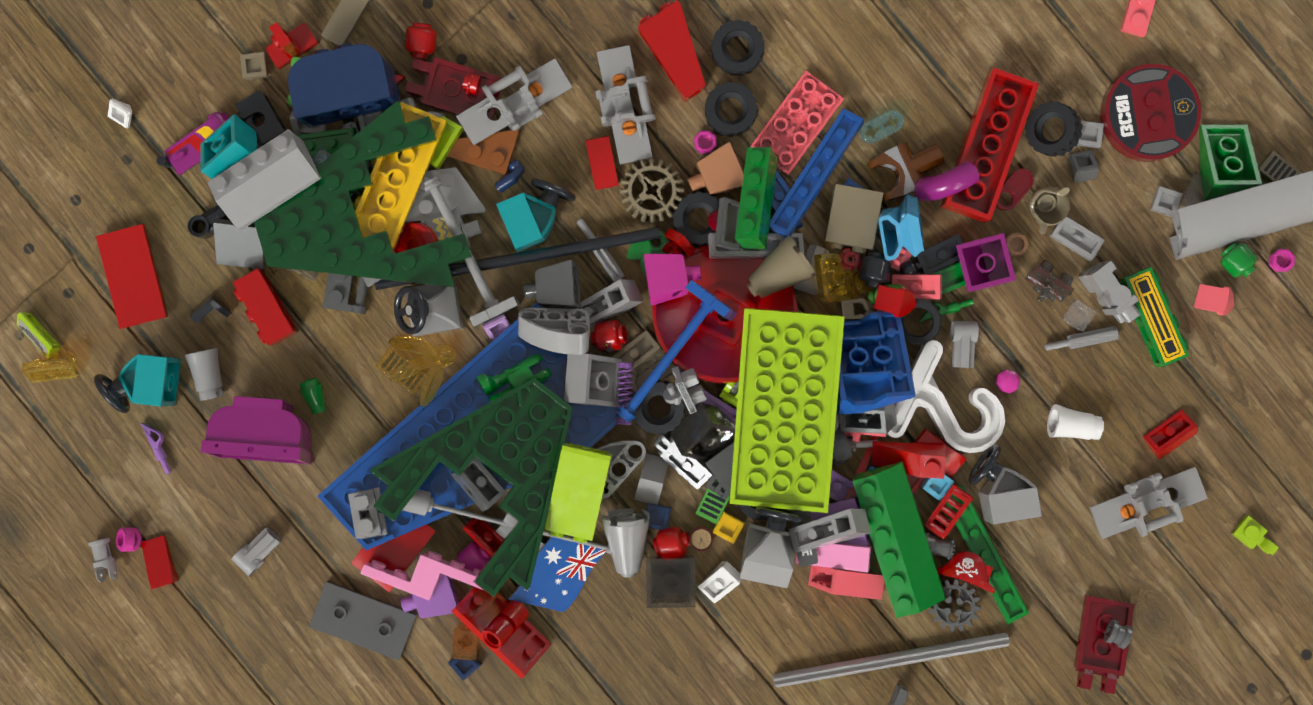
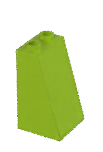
(578, 492)

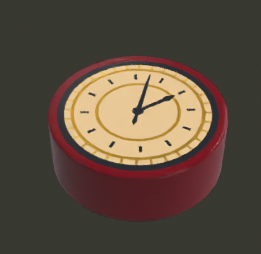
(701, 538)

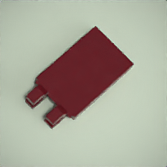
(445, 89)
(1094, 654)

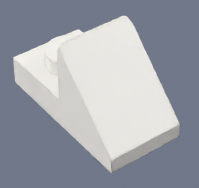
(720, 581)

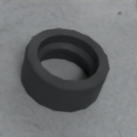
(936, 324)

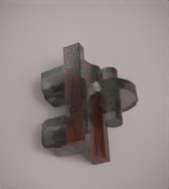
(1047, 284)

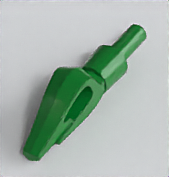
(948, 309)

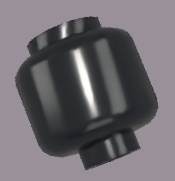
(874, 270)

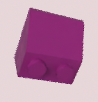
(986, 263)

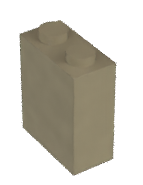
(852, 218)

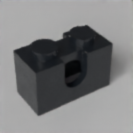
(255, 107)

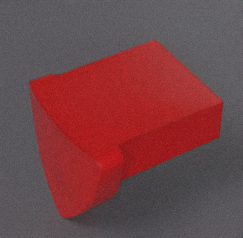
(894, 300)

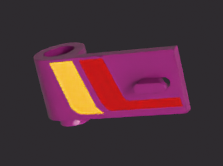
(186, 151)

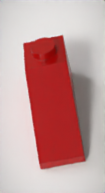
(918, 458)

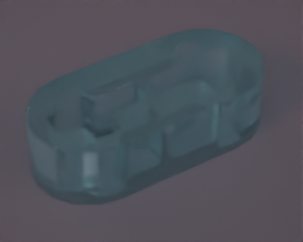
(883, 132)

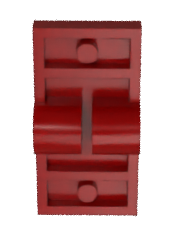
(503, 629)

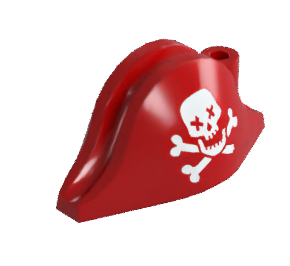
(969, 568)

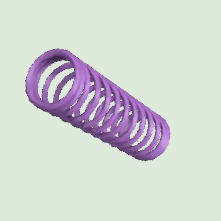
(620, 420)

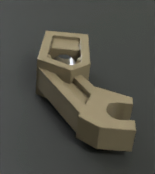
(846, 309)

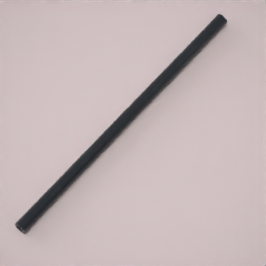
(544, 253)

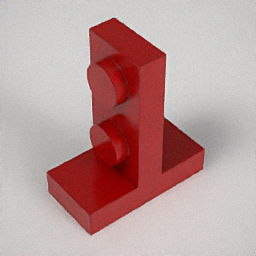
(290, 44)

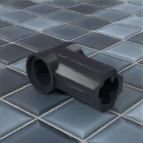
(208, 217)

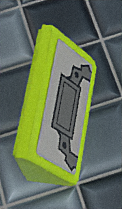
(37, 334)

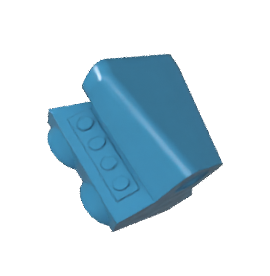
(901, 228)

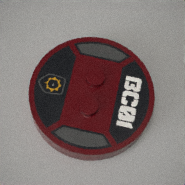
(1150, 112)

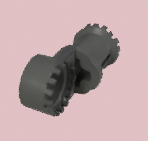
(940, 546)

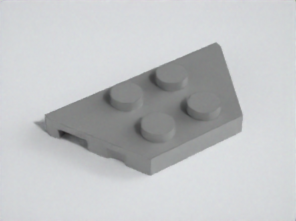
(455, 191)

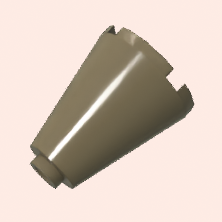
(780, 270)

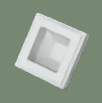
(120, 112)

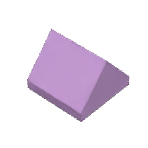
(496, 326)

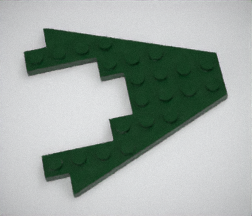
(321, 228)
(516, 439)

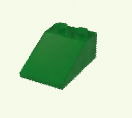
(1226, 160)

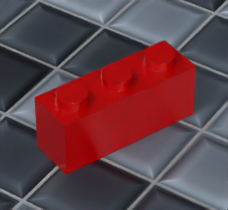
(264, 307)

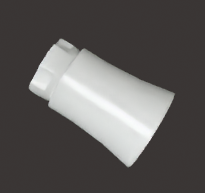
(1074, 424)

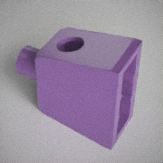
(442, 602)

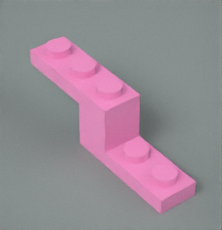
(425, 575)

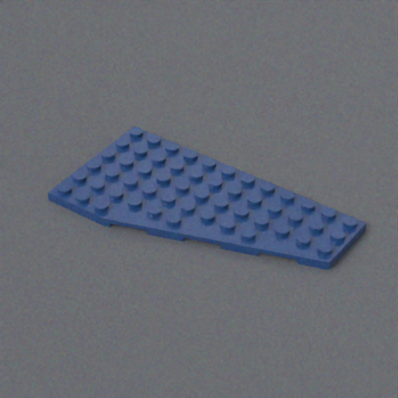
(451, 403)

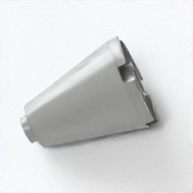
(626, 538)

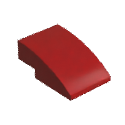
(396, 553)

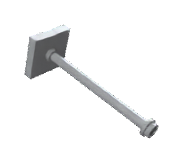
(492, 305)

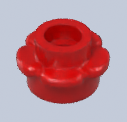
(472, 83)
(855, 263)

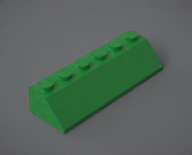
(899, 539)

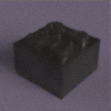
(670, 581)

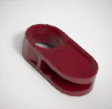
(1017, 186)

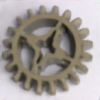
(643, 197)

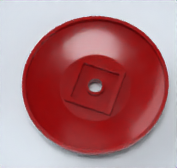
(715, 344)

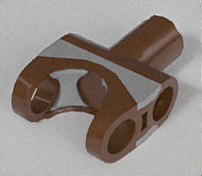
(907, 167)

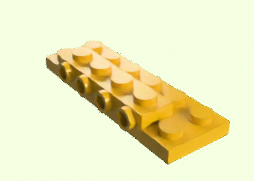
(396, 183)

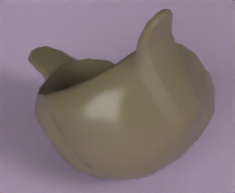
(1049, 206)

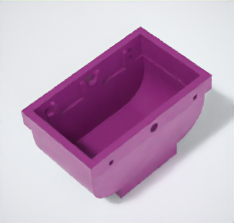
(259, 432)

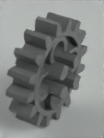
(964, 616)

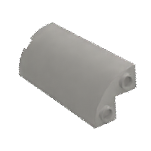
(1242, 215)

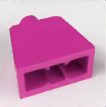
(668, 276)

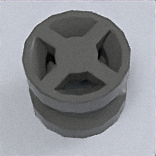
(1118, 634)

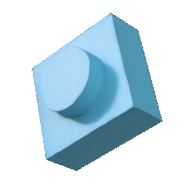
(936, 486)

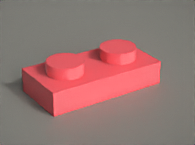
(1137, 17)
(921, 285)

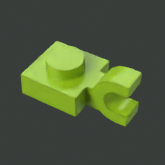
(1252, 534)

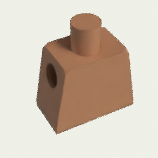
(718, 172)

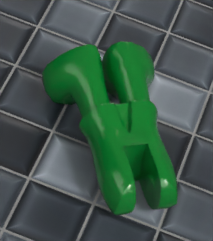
(514, 376)

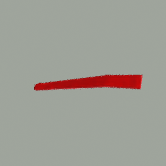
(851, 492)

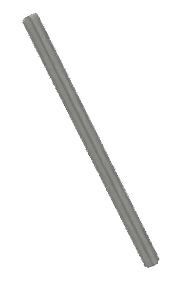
(891, 660)

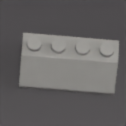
(264, 179)

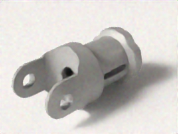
(103, 559)

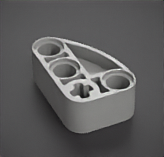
(555, 329)
(621, 455)

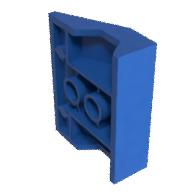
(873, 364)

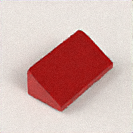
(1170, 434)
(483, 535)

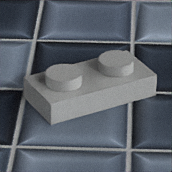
(1077, 238)

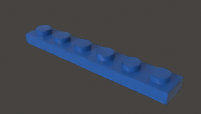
(816, 173)

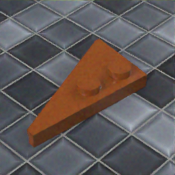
(490, 154)

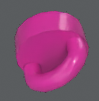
(126, 537)

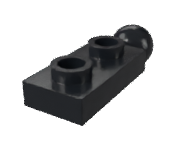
(933, 257)

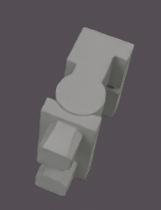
(1110, 294)
(365, 517)

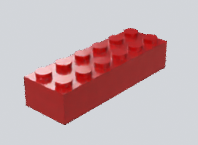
(992, 142)

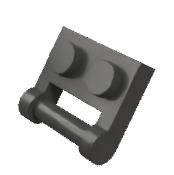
(339, 292)

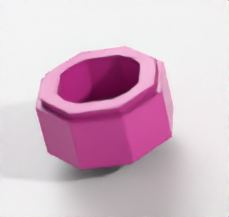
(705, 142)
(1281, 260)
(1007, 381)

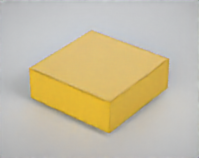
(728, 527)

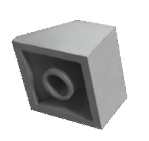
(592, 380)

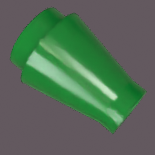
(313, 395)

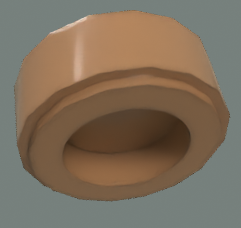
(1017, 244)

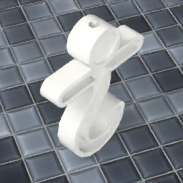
(933, 400)

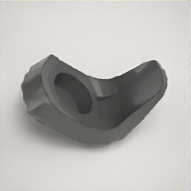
(842, 449)

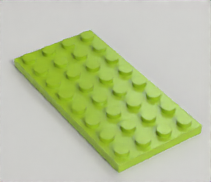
(786, 409)

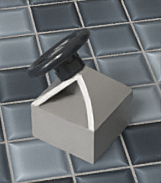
(430, 309)
(1007, 493)
(769, 549)

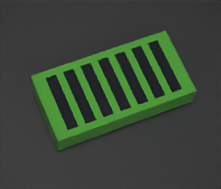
(712, 505)

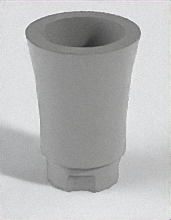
(206, 373)

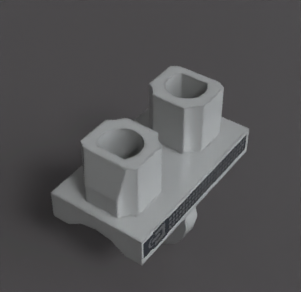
(681, 390)

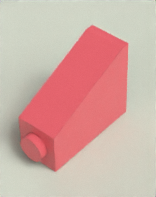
(847, 582)

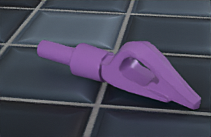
(156, 446)

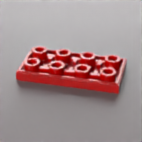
(132, 276)

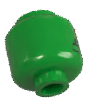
(1239, 260)

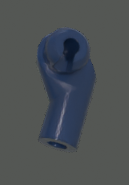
(509, 180)

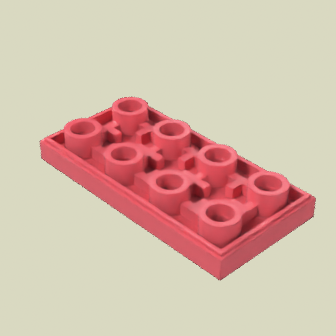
(798, 121)

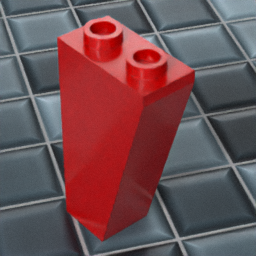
(672, 47)

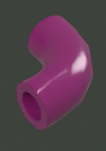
(947, 183)

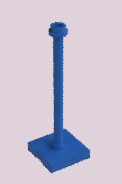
(708, 304)

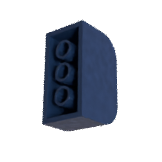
(341, 85)

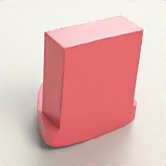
(1215, 299)

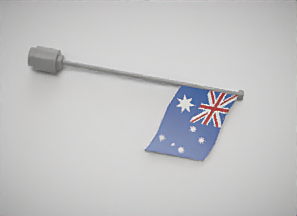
(559, 567)

